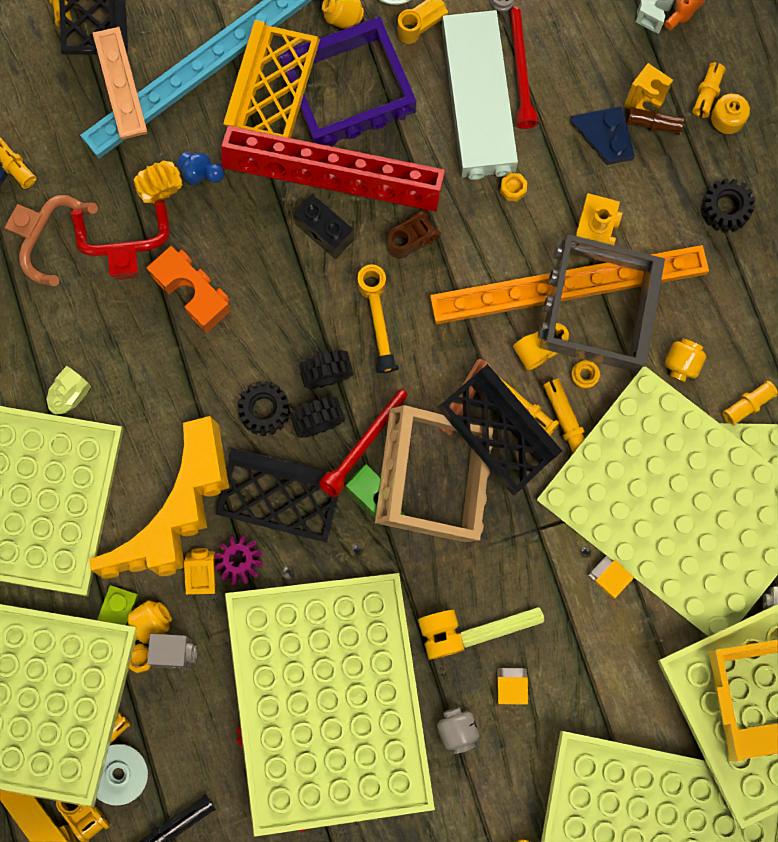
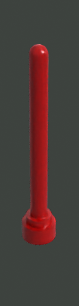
(526, 116)
(333, 482)

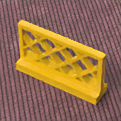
(251, 71)

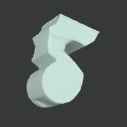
(651, 13)

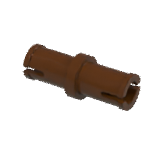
(655, 120)

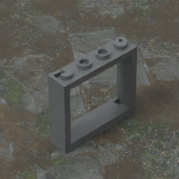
(646, 311)

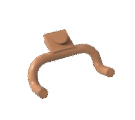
(30, 225)

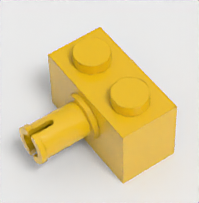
(598, 219)

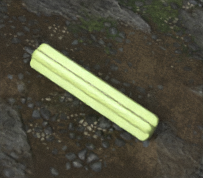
(502, 627)

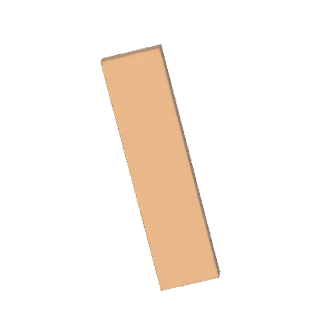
(120, 83)

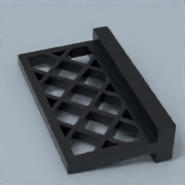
(116, 18)
(512, 418)
(282, 469)

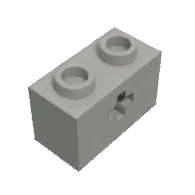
(171, 651)

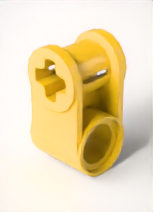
(529, 348)
(81, 818)

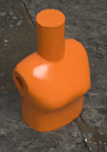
(683, 12)

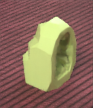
(66, 391)

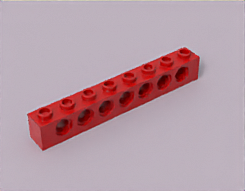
(332, 168)

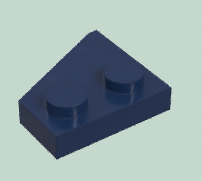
(606, 133)

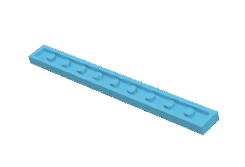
(193, 70)

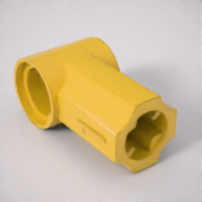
(421, 18)

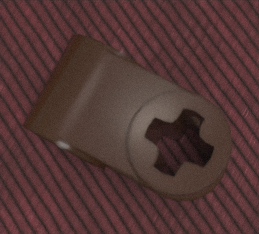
(417, 233)

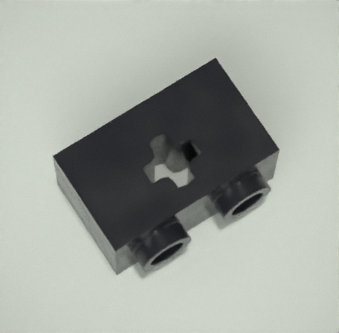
(324, 226)

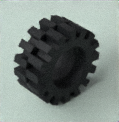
(731, 190)
(326, 369)
(258, 392)
(317, 417)

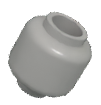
(458, 730)

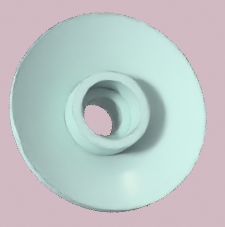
(123, 790)

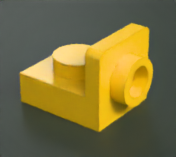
(200, 571)

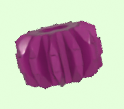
(233, 552)

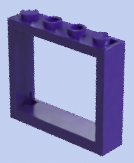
(375, 118)

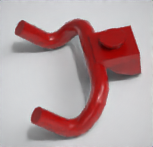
(122, 256)

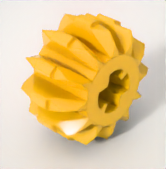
(158, 182)

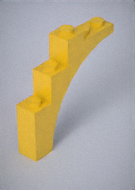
(183, 513)

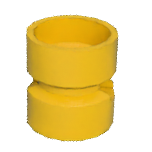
(439, 624)

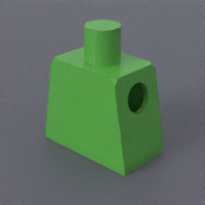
(362, 488)

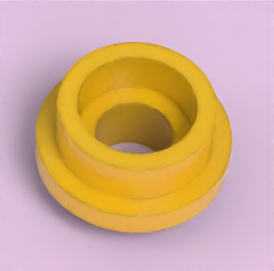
(587, 366)

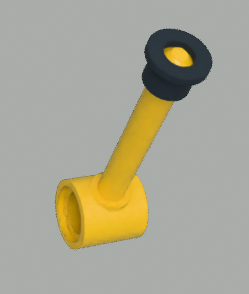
(386, 360)

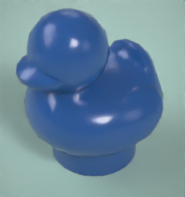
(197, 167)

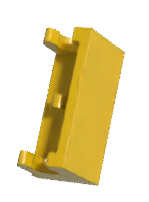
(648, 87)

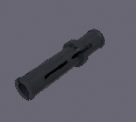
(181, 822)

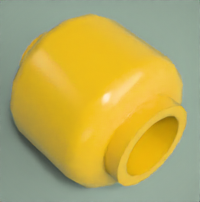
(343, 12)
(730, 113)
(685, 359)
(149, 619)

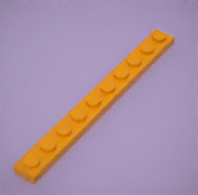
(577, 284)

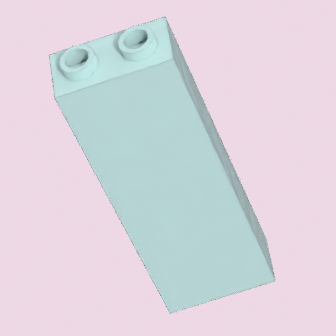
(479, 95)

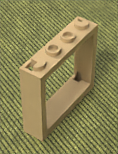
(394, 474)

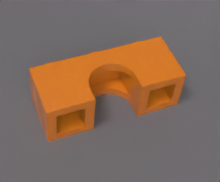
(173, 271)

